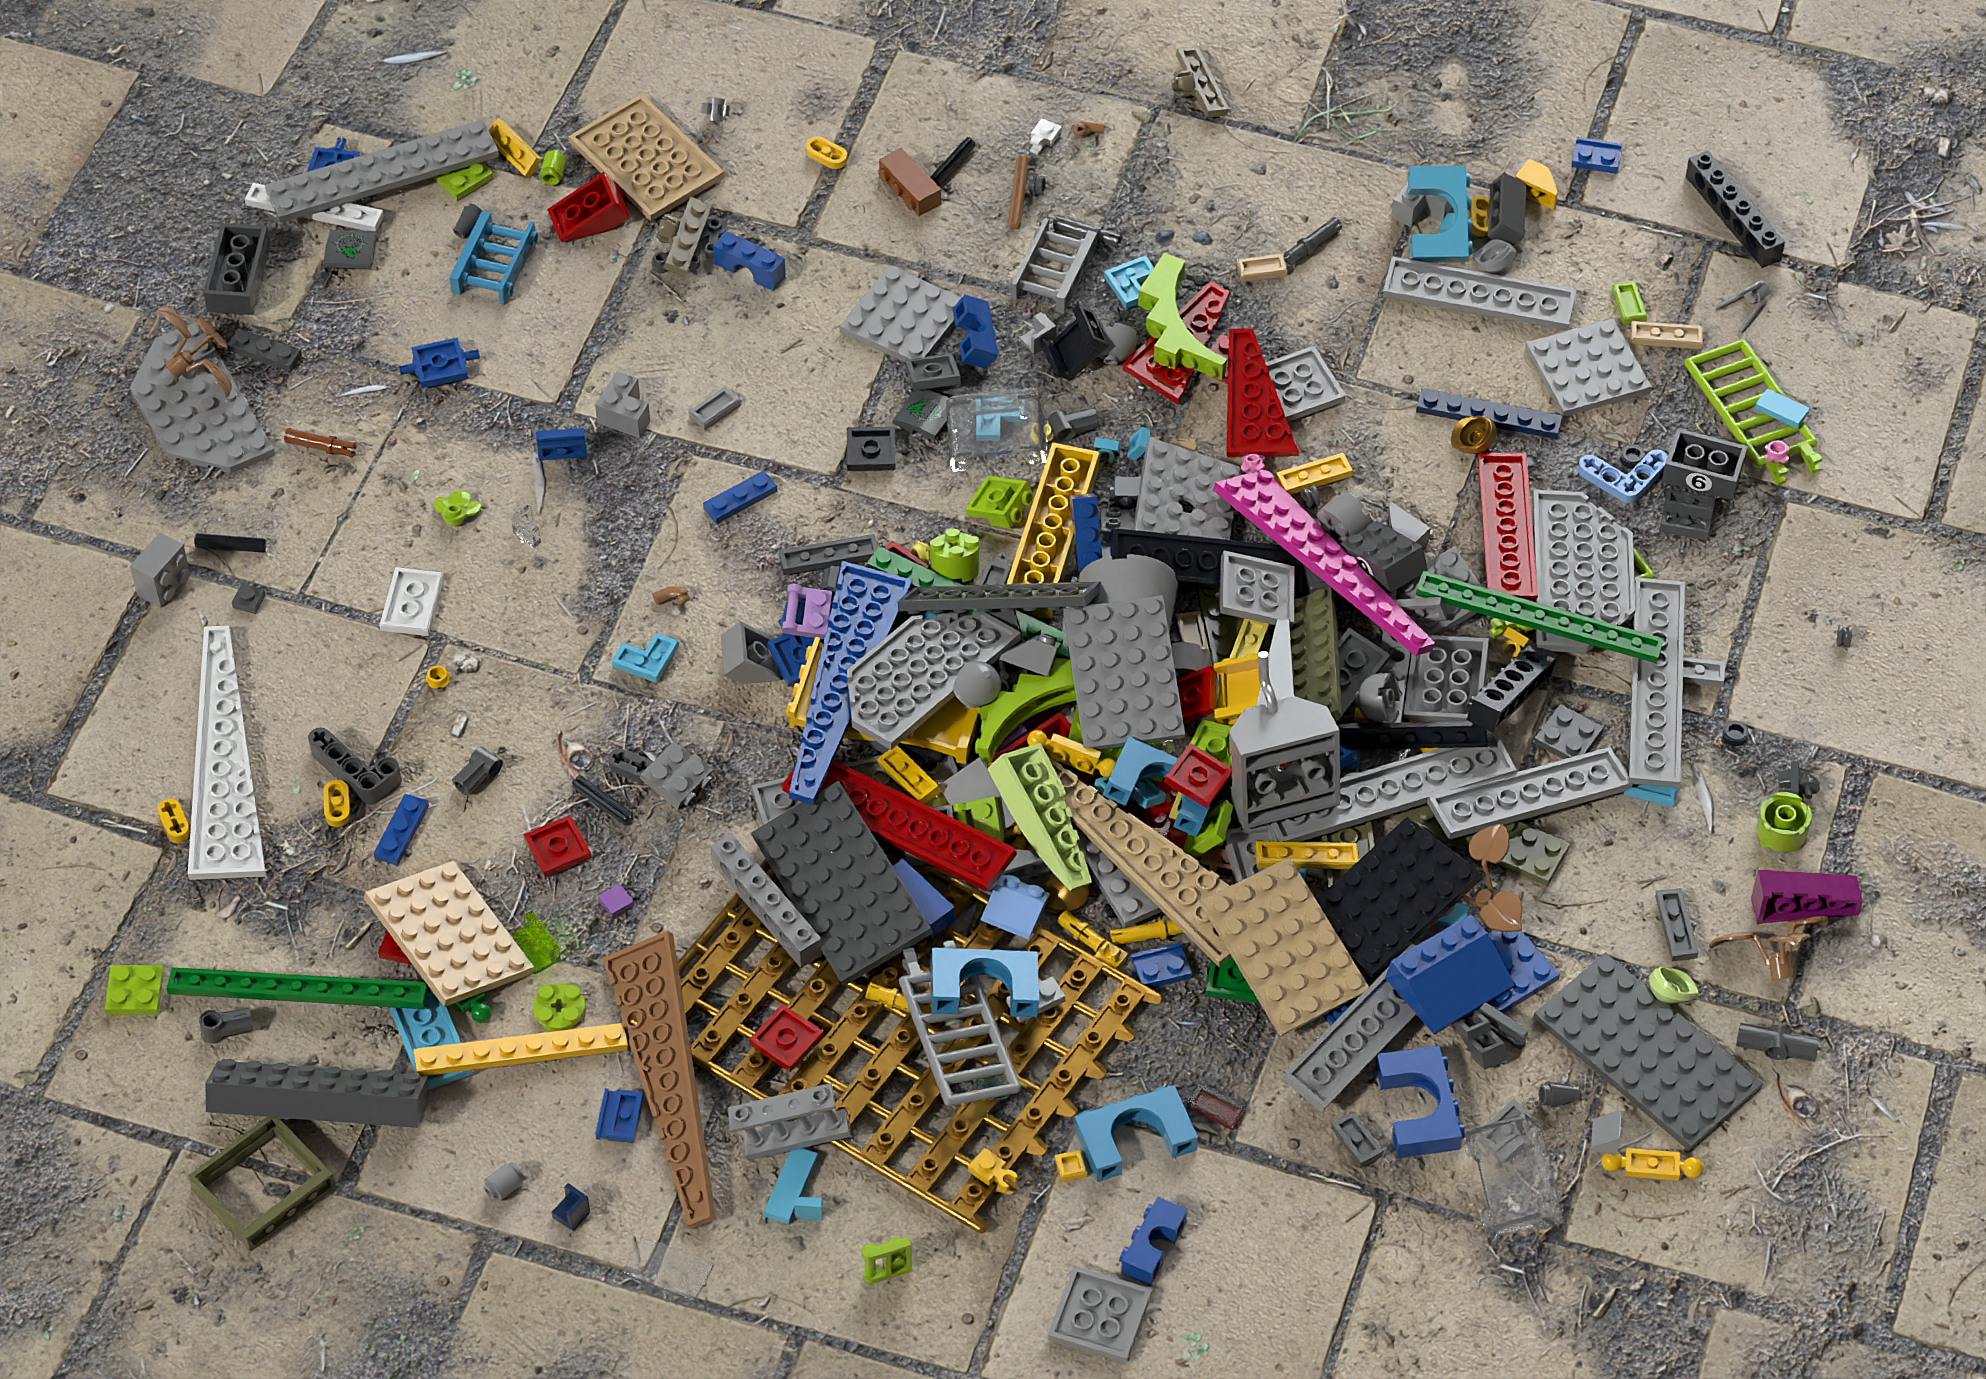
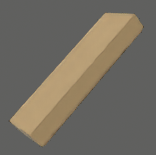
(1666, 335)

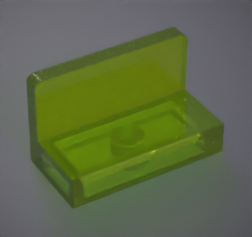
(537, 943)

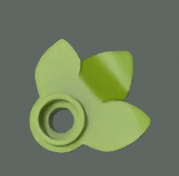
(456, 507)

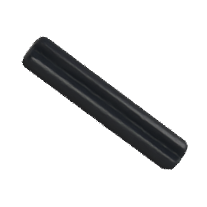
(953, 160)
(230, 542)
(602, 800)

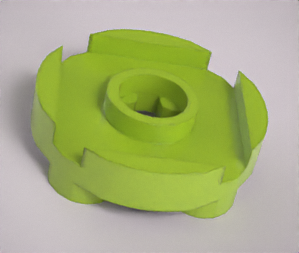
(556, 994)

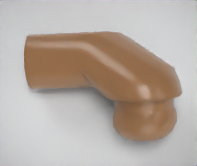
(1086, 127)
(671, 592)

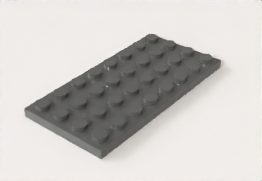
(842, 883)
(1647, 1051)

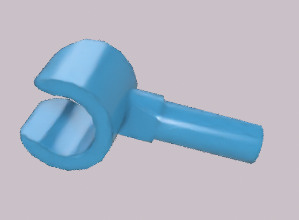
(1355, 763)

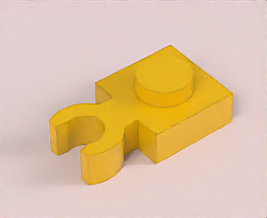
(991, 1168)

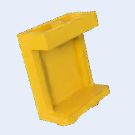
(1237, 687)

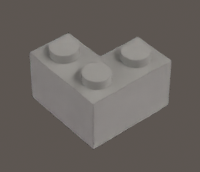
(1409, 208)
(620, 406)

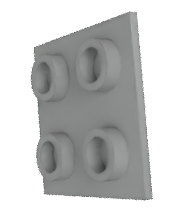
(1115, 518)

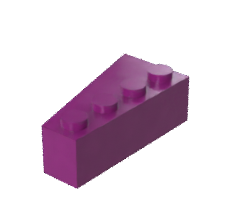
(1795, 895)

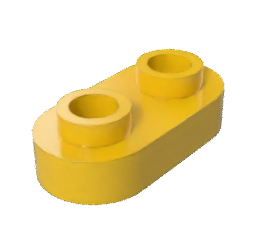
(826, 152)
(1479, 215)
(336, 805)

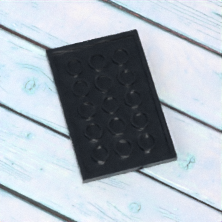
(1395, 895)

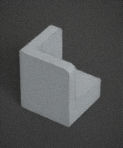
(1042, 328)

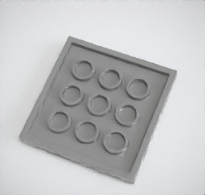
(902, 316)
(1588, 367)

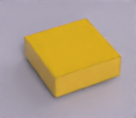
(1070, 1166)

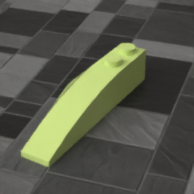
(1039, 808)

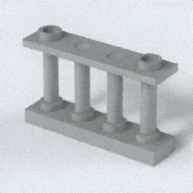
(1069, 280)
(794, 1134)

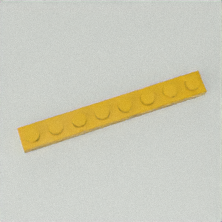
(520, 1049)

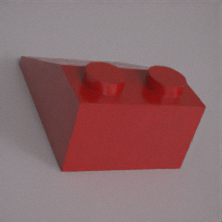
(589, 210)

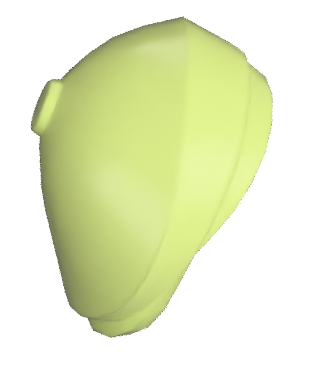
(1672, 985)

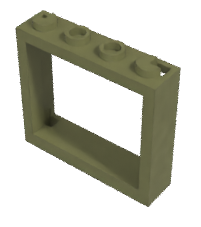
(286, 1209)

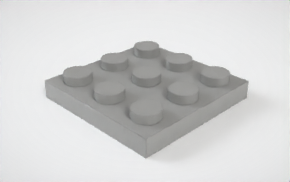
(1304, 383)
(1449, 565)
(1256, 588)
(1099, 1314)

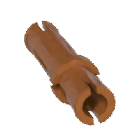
(328, 444)

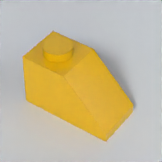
(1539, 183)

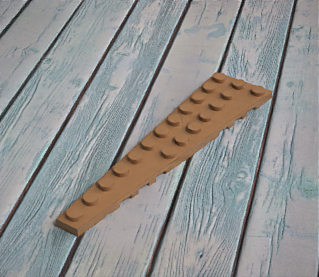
(650, 988)

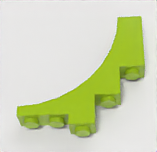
(1163, 322)
(1027, 698)

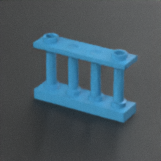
(478, 243)

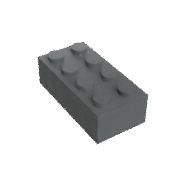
(237, 268)

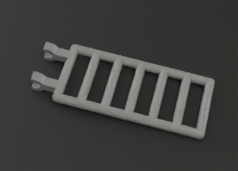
(928, 1040)

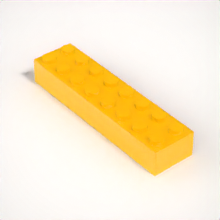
(1049, 530)

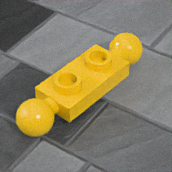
(1072, 753)
(1653, 1164)

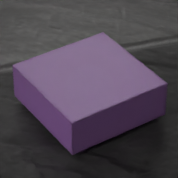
(616, 901)

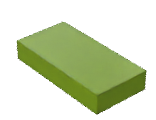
(1629, 302)

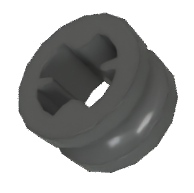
(1310, 496)
(1844, 636)

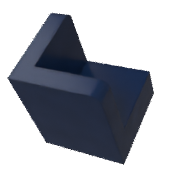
(572, 1208)

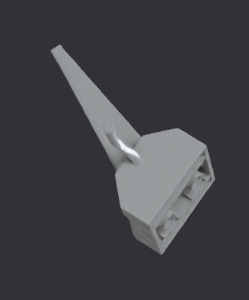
(1283, 746)

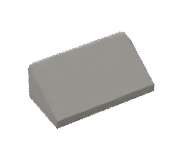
(1606, 1133)

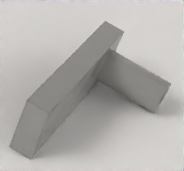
(1422, 608)

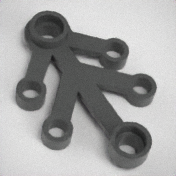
(713, 229)

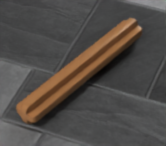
(1018, 192)

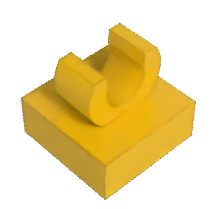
(1515, 639)
(1112, 955)

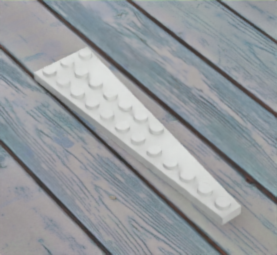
(224, 811)

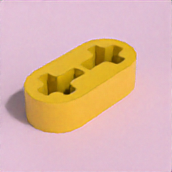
(169, 822)

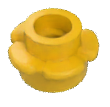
(437, 672)

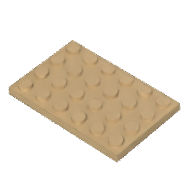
(646, 157)
(448, 933)
(1285, 946)

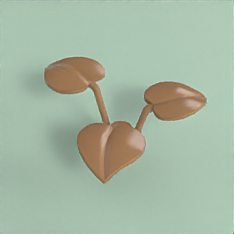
(183, 360)
(1498, 911)
(1780, 961)

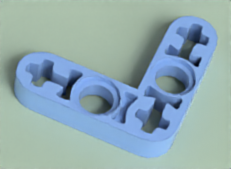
(1622, 481)

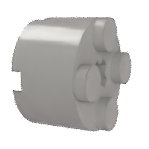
(1343, 517)
(1189, 658)

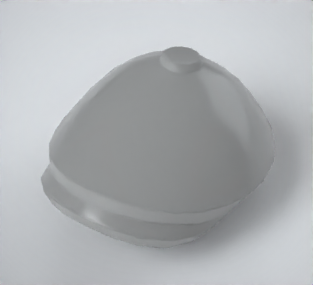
(1495, 257)
(977, 684)

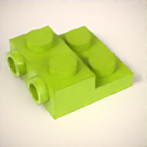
(1000, 501)
(1214, 740)

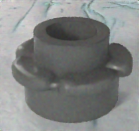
(1037, 184)

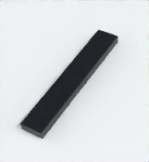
(1412, 735)

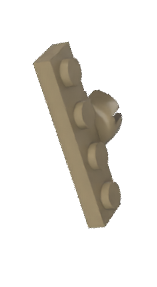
(1198, 82)
(683, 235)

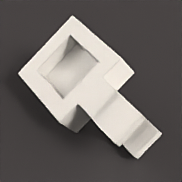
(1044, 134)

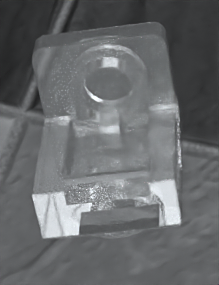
(524, 528)

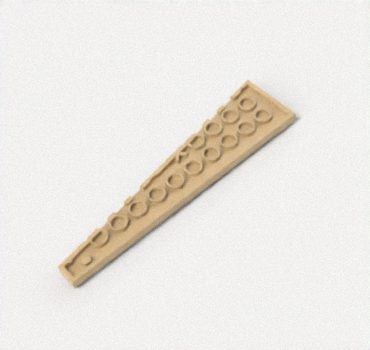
(1149, 861)

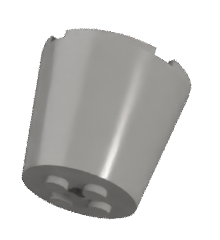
(1132, 579)

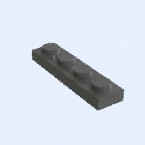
(827, 554)

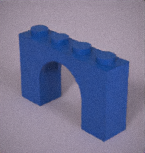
(1426, 1070)

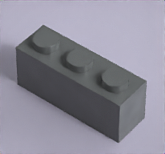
(1507, 209)

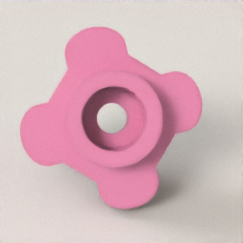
(1777, 452)
(1252, 463)

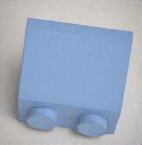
(1015, 906)

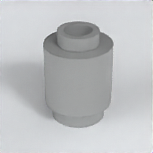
(503, 1181)

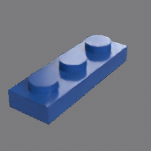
(740, 497)
(401, 829)

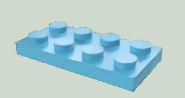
(427, 1029)

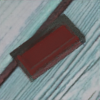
(1216, 1107)

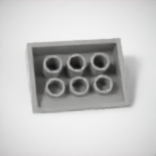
(1446, 679)

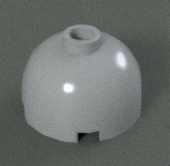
(1121, 342)
(1378, 697)

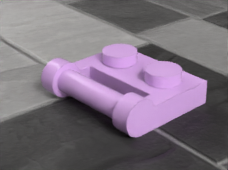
(815, 613)

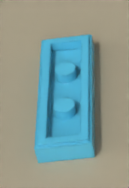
(790, 1184)

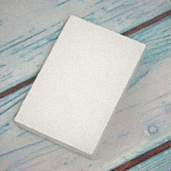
(411, 601)

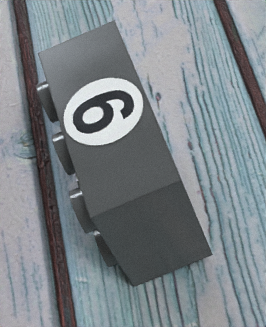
(1704, 463)
(1386, 555)

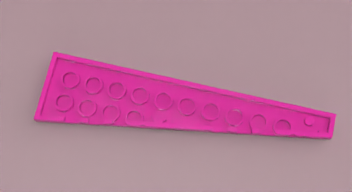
(1288, 524)

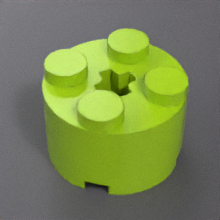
(955, 555)
(1783, 822)

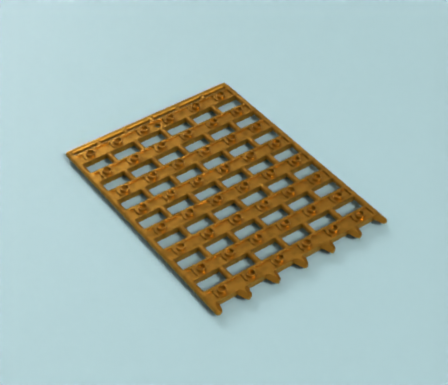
(859, 1096)

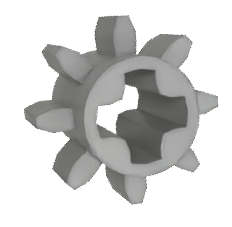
(715, 109)

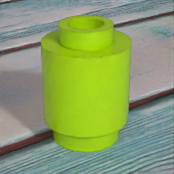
(553, 167)

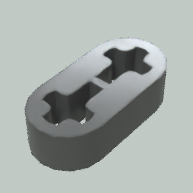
(630, 766)

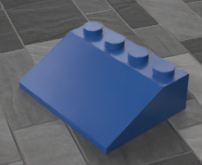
(1450, 974)

